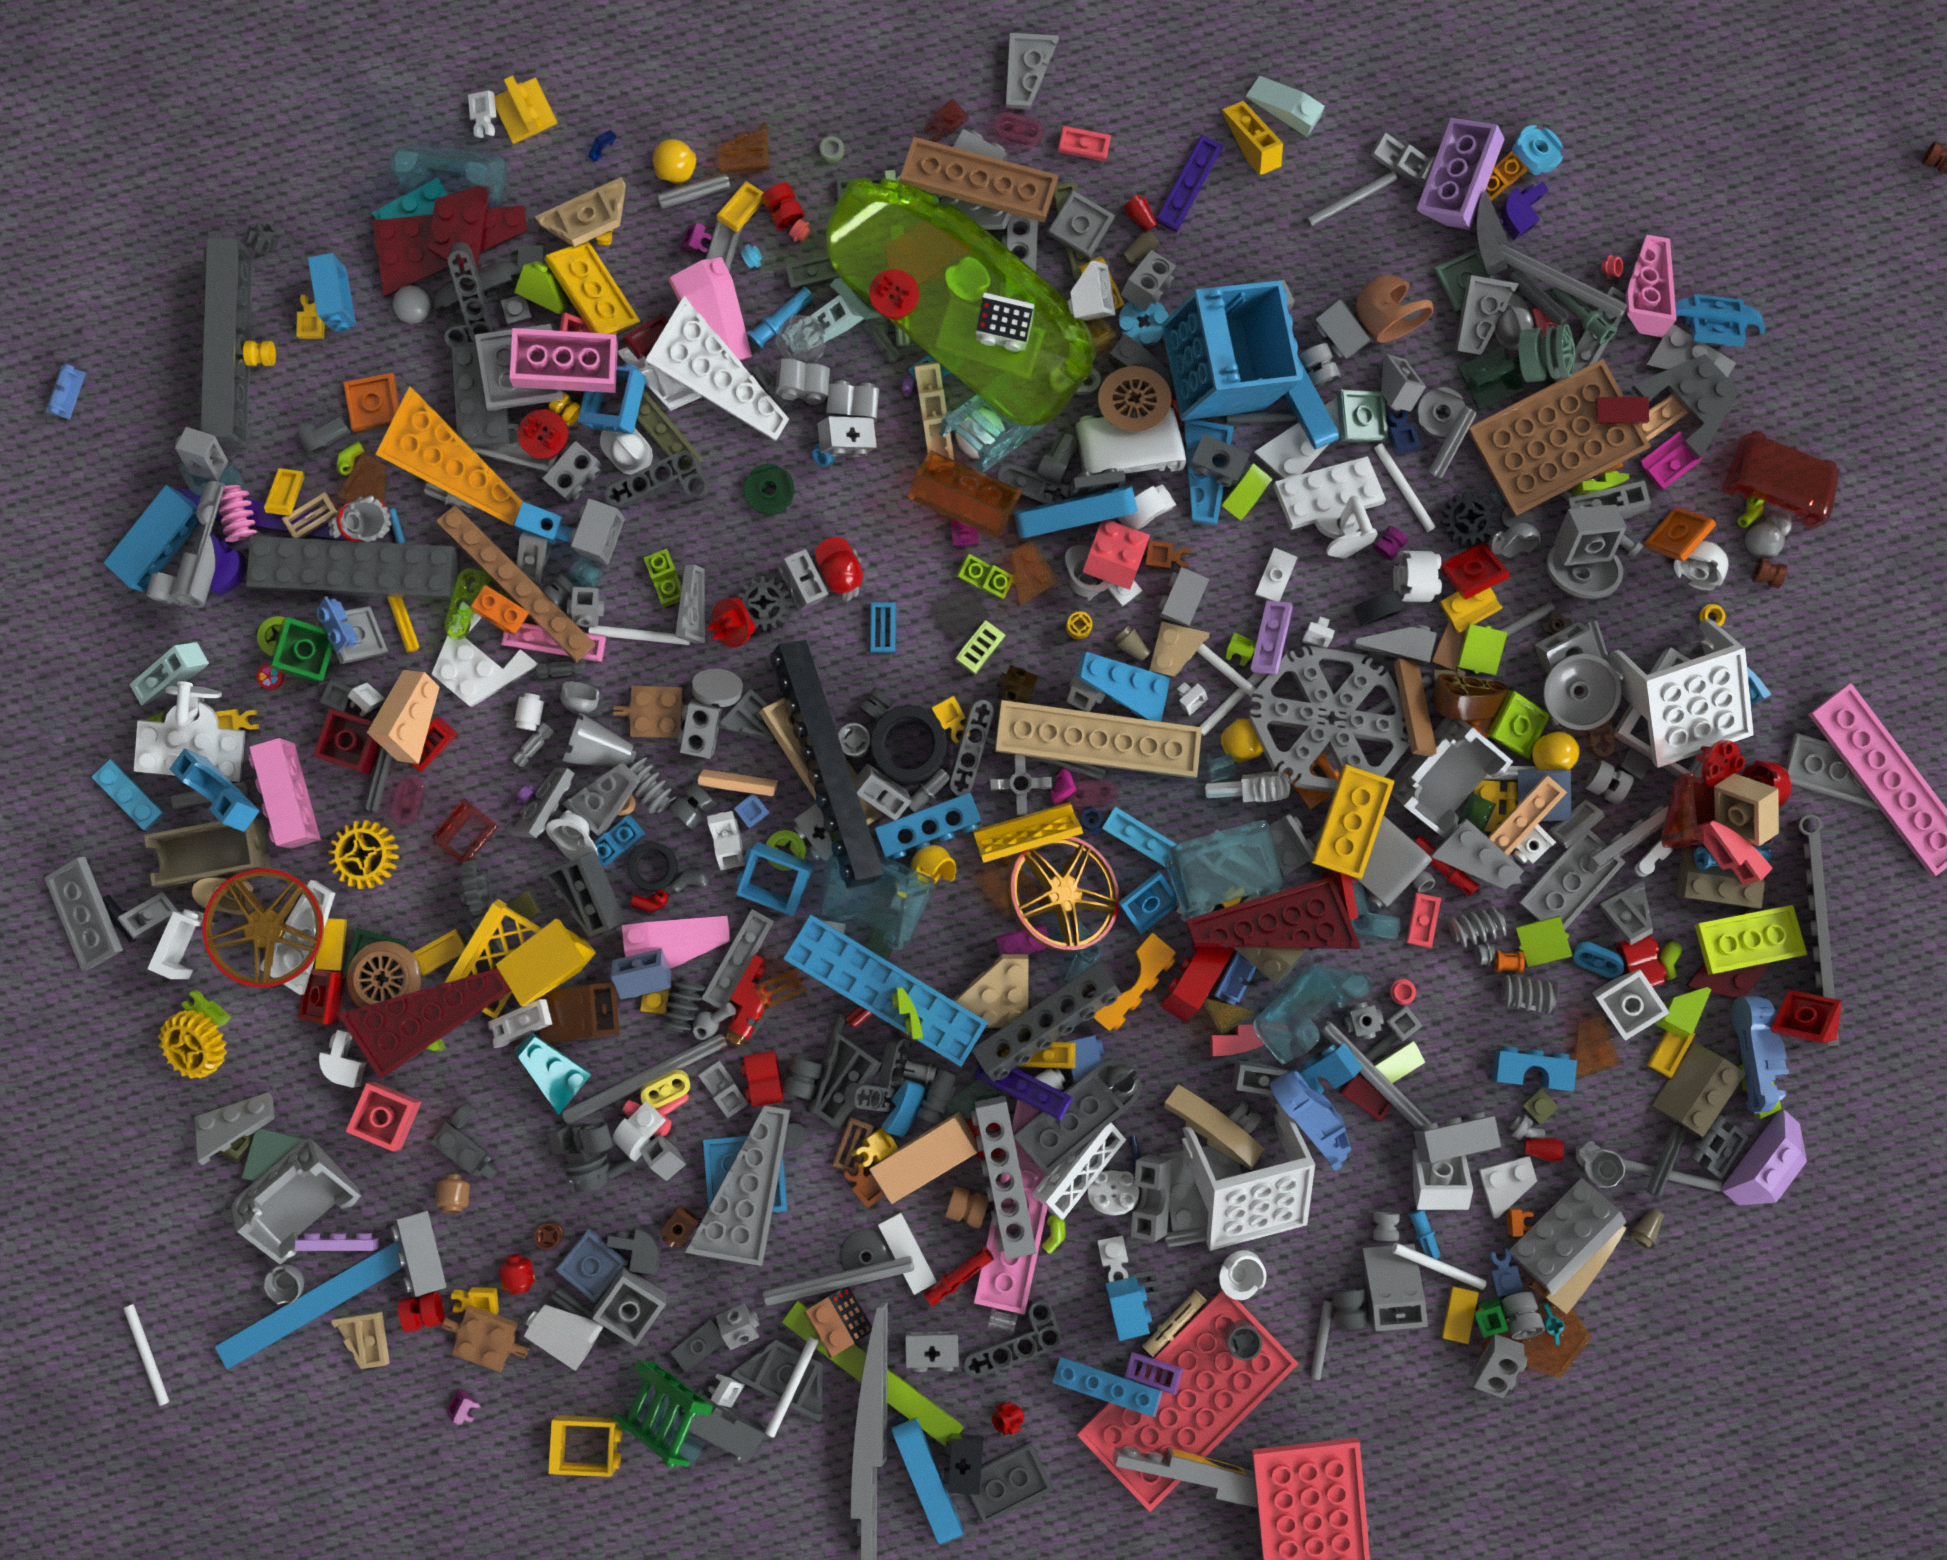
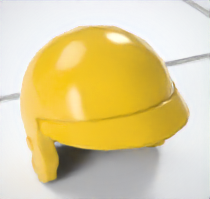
(674, 161)
(1241, 741)
(1555, 751)
(934, 862)

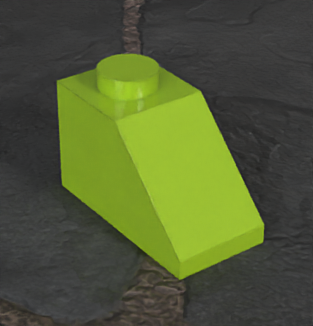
(541, 287)
(1684, 1012)

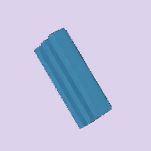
(883, 605)

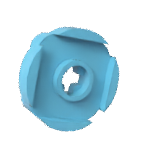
(1536, 160)
(1146, 335)

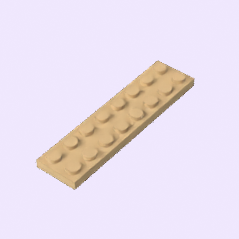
(1098, 739)

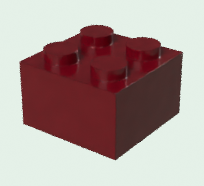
(346, 742)

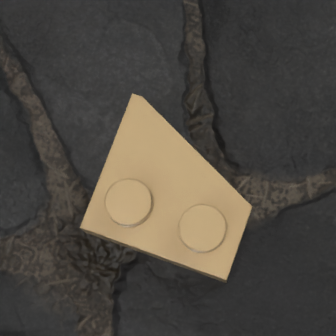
(1175, 647)
(365, 1338)

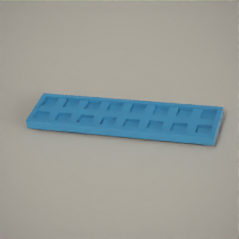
(872, 980)

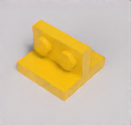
(524, 109)

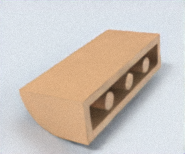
(925, 1157)

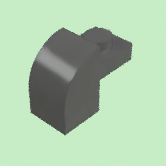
(644, 1247)

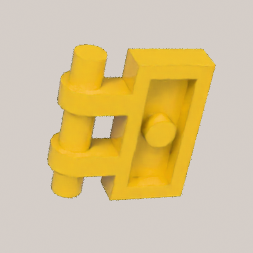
(1491, 791)

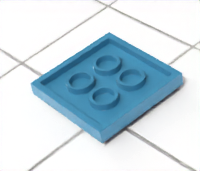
(719, 1158)

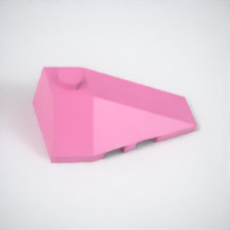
(1651, 288)
(713, 295)
(678, 939)

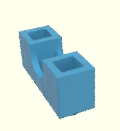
(1335, 1065)
(1557, 1070)

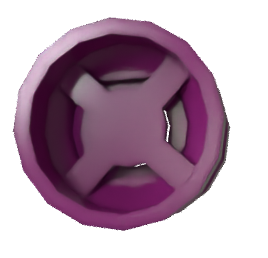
(1390, 543)

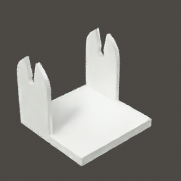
(1693, 700)
(1258, 1200)

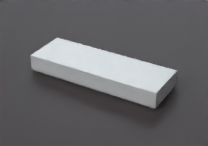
(904, 1244)

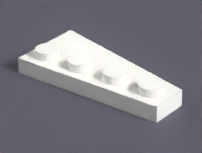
(1291, 451)
(302, 917)

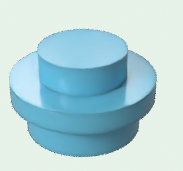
(751, 256)

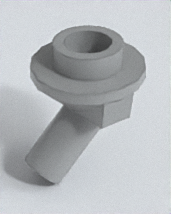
(1522, 1127)

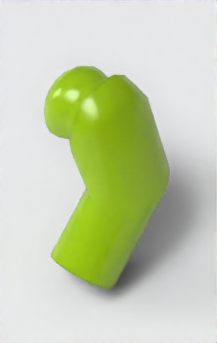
(1057, 1231)

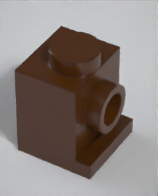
(688, 1222)

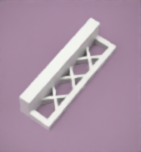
(1061, 1179)

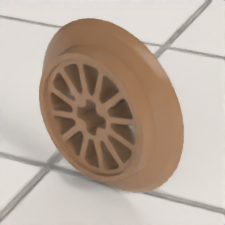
(1143, 377)
(394, 951)

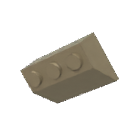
(1715, 885)
(1272, 962)
(1698, 1089)

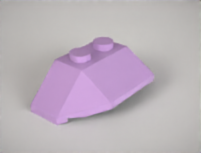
(1768, 1164)

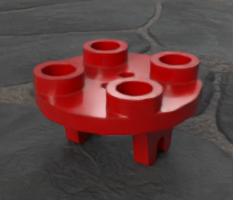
(903, 301)
(552, 440)
(731, 622)
(1720, 762)

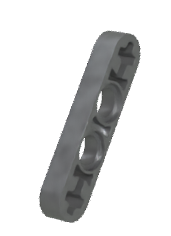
(970, 747)

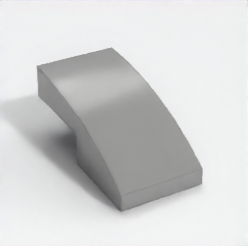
(723, 1088)

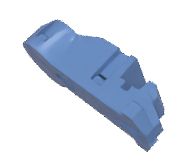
(1761, 1051)
(1314, 1115)

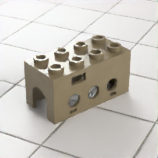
(207, 852)

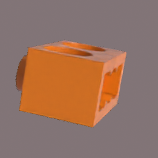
(499, 611)

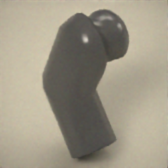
(690, 876)

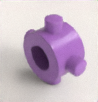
(908, 385)
(525, 794)

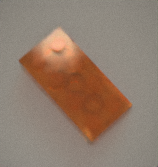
(964, 494)

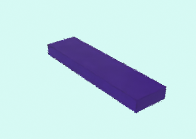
(1189, 183)
(1030, 1091)

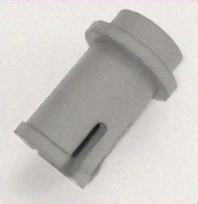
(920, 1071)

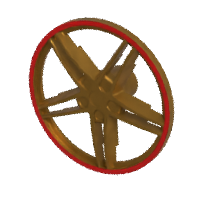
(1063, 895)
(263, 927)

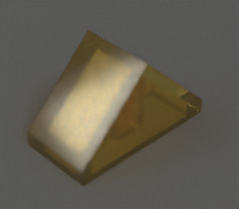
(1102, 334)
(1225, 1016)

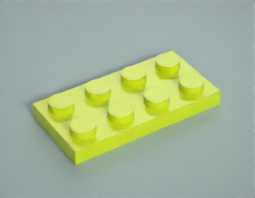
(1750, 939)

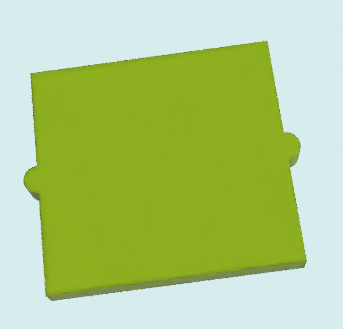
(1482, 649)
(1544, 941)

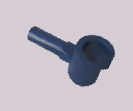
(1136, 1154)

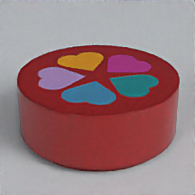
(269, 678)

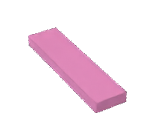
(536, 639)

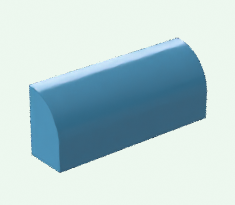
(154, 539)

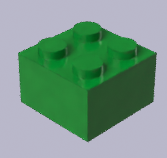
(301, 650)

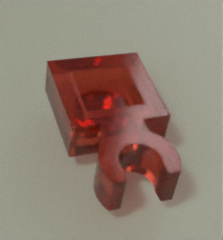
(948, 118)

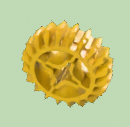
(342, 858)
(192, 1044)

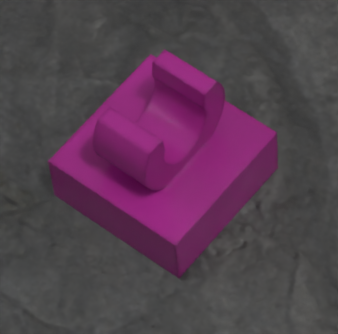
(693, 237)
(963, 535)
(459, 1407)

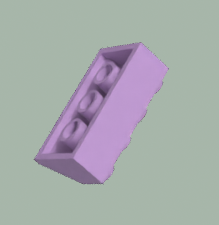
(1461, 172)

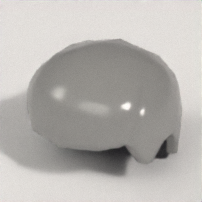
(411, 304)
(579, 697)
(284, 1284)

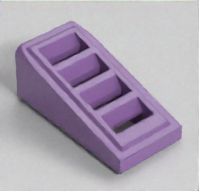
(1176, 1378)

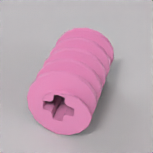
(235, 515)

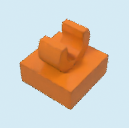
(1515, 1221)

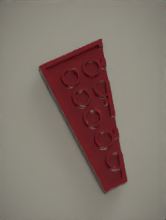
(405, 251)
(1292, 918)
(410, 1023)

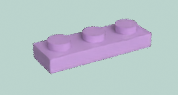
(1271, 637)
(337, 1242)

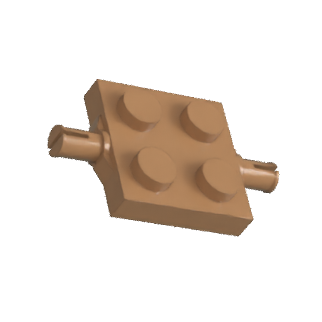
(654, 711)
(485, 1338)

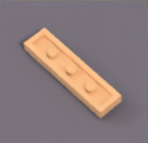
(1527, 814)

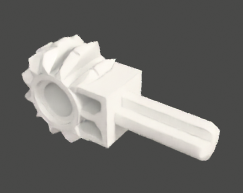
(1253, 787)

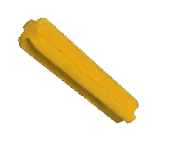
(404, 624)

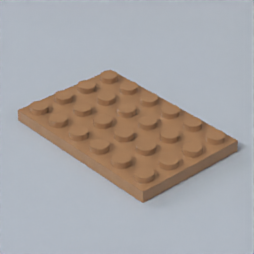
(1554, 439)

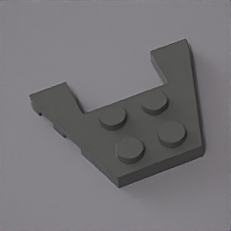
(1701, 391)

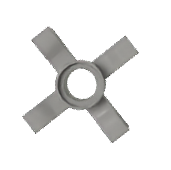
(1021, 796)

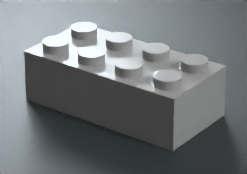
(1567, 1236)

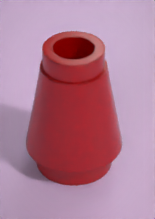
(1140, 213)
(1544, 1148)

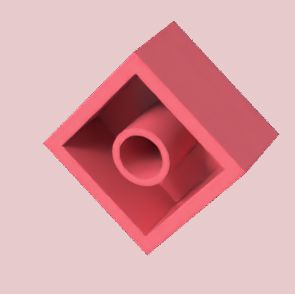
(1116, 553)
(383, 1116)

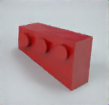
(1195, 981)

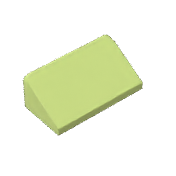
(1400, 1062)

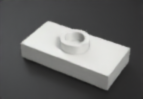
(1276, 575)

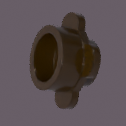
(1555, 617)

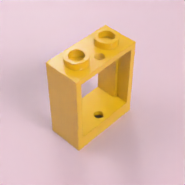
(557, 1447)

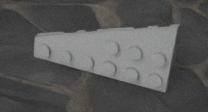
(743, 1207)

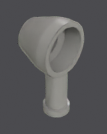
(710, 1021)

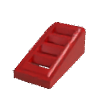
(445, 730)

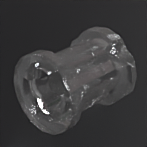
(1002, 1321)

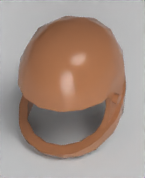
(1380, 309)

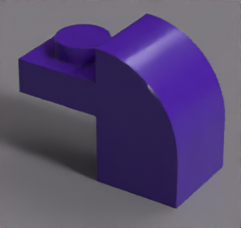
(1517, 210)
(229, 566)

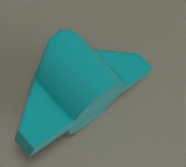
(1552, 1324)

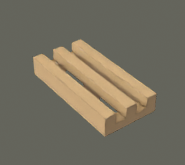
(315, 524)

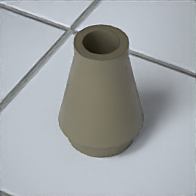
(1141, 247)
(1130, 642)
(1647, 1229)

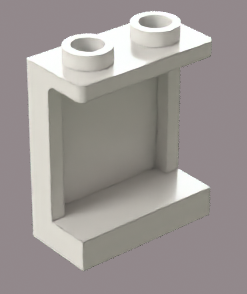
(174, 943)

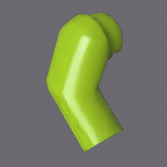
(347, 457)
(1753, 511)
(1669, 957)

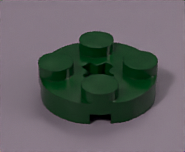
(757, 481)

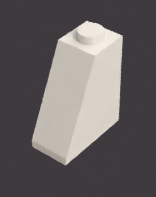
(563, 1334)

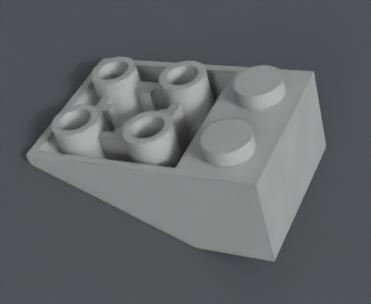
(1393, 1290)

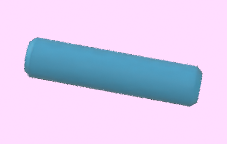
(395, 524)

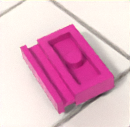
(1668, 462)

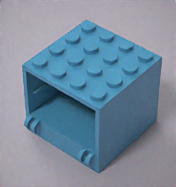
(1231, 350)

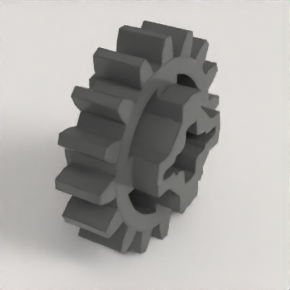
(775, 603)
(475, 887)

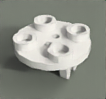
(1125, 1193)

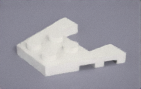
(663, 386)
(471, 672)

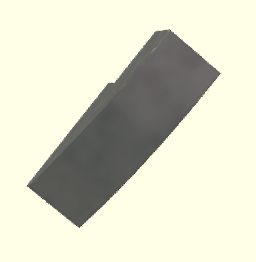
(1490, 236)

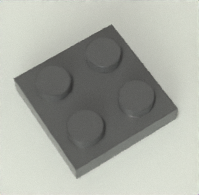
(1086, 483)

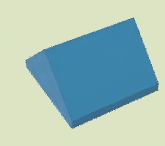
(1148, 902)

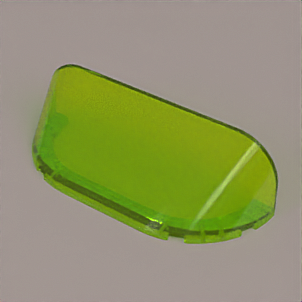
(953, 266)

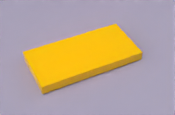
(592, 289)
(1352, 821)

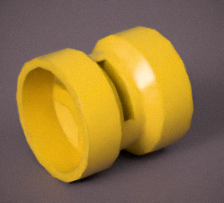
(258, 353)
(566, 409)
(1076, 629)

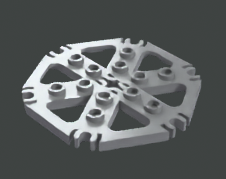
(1314, 713)

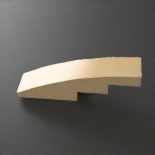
(933, 407)
(1215, 1126)
(1575, 1287)

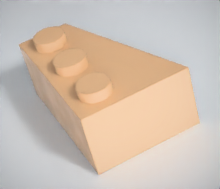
(406, 716)

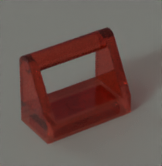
(455, 822)

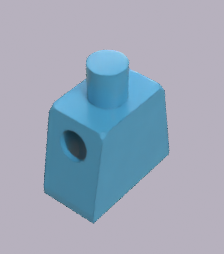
(532, 520)

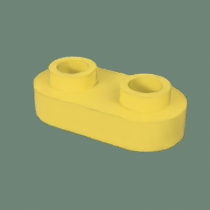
(666, 1088)

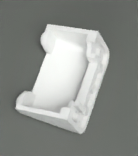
(1107, 446)

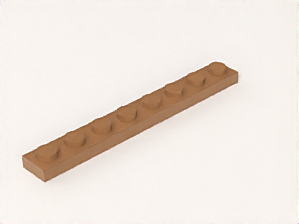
(515, 583)

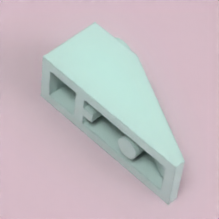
(1287, 104)
(835, 318)
(176, 665)

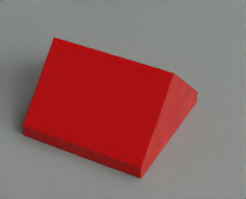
(322, 997)
(1808, 1017)

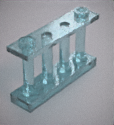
(1004, 441)

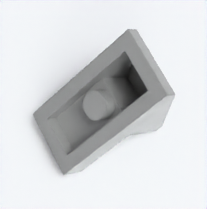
(533, 555)
(147, 916)

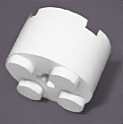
(1417, 576)

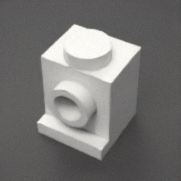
(1540, 838)

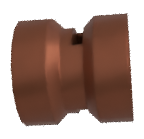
(1936, 156)
(1768, 572)
(544, 1235)

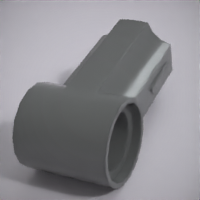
(317, 437)
(1056, 462)

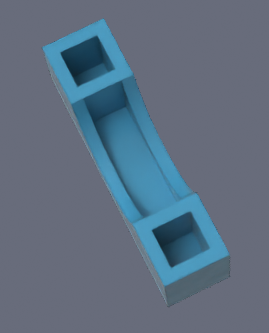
(227, 801)

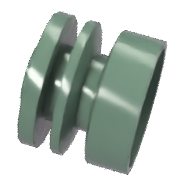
(1544, 354)

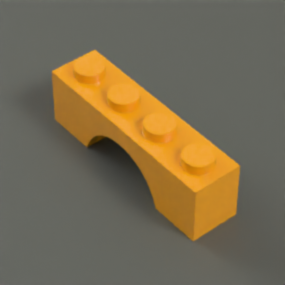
(1152, 958)

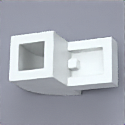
(1149, 505)
(727, 840)
(337, 1065)
(635, 1132)

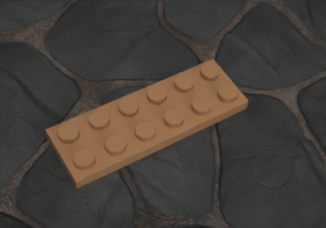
(979, 179)

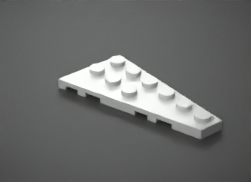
(705, 364)

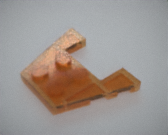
(1541, 1350)

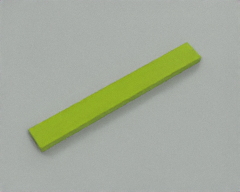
(899, 1392)

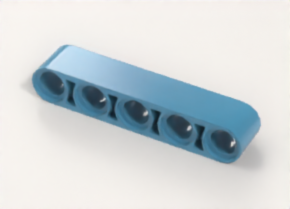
(1311, 413)
(1075, 511)
(927, 1481)

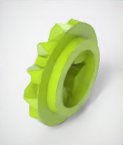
(267, 633)
(782, 838)

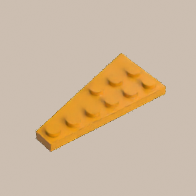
(433, 451)

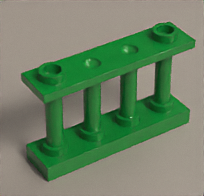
(679, 1395)

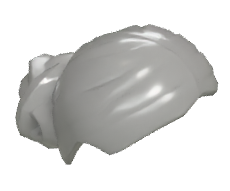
(1768, 536)
(1516, 539)
(1601, 1166)

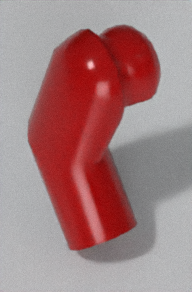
(650, 904)

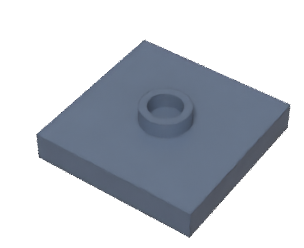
(1529, 778)
(591, 1265)

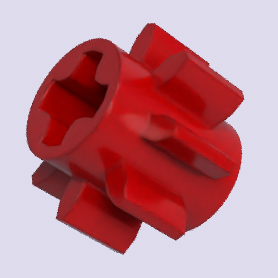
(1007, 1418)

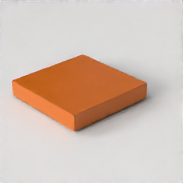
(371, 401)
(1680, 534)

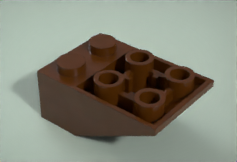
(581, 1013)

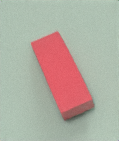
(1734, 852)
(1243, 1041)

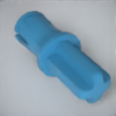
(1424, 1233)

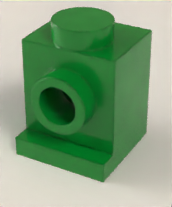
(1491, 1317)

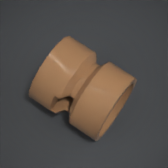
(967, 1206)

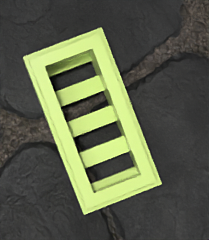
(967, 663)

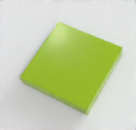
(1518, 724)

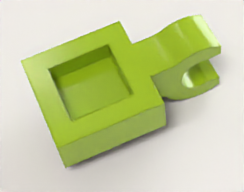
(209, 1009)

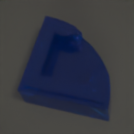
(600, 143)

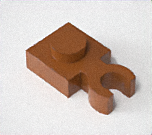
(1162, 555)
(865, 1185)

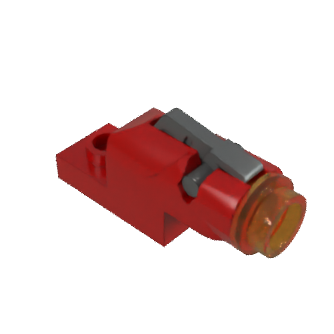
(750, 1012)

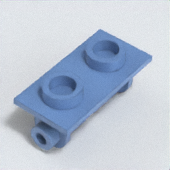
(65, 391)
(331, 615)
(1230, 987)

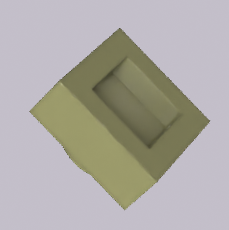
(1539, 1106)

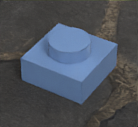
(752, 810)

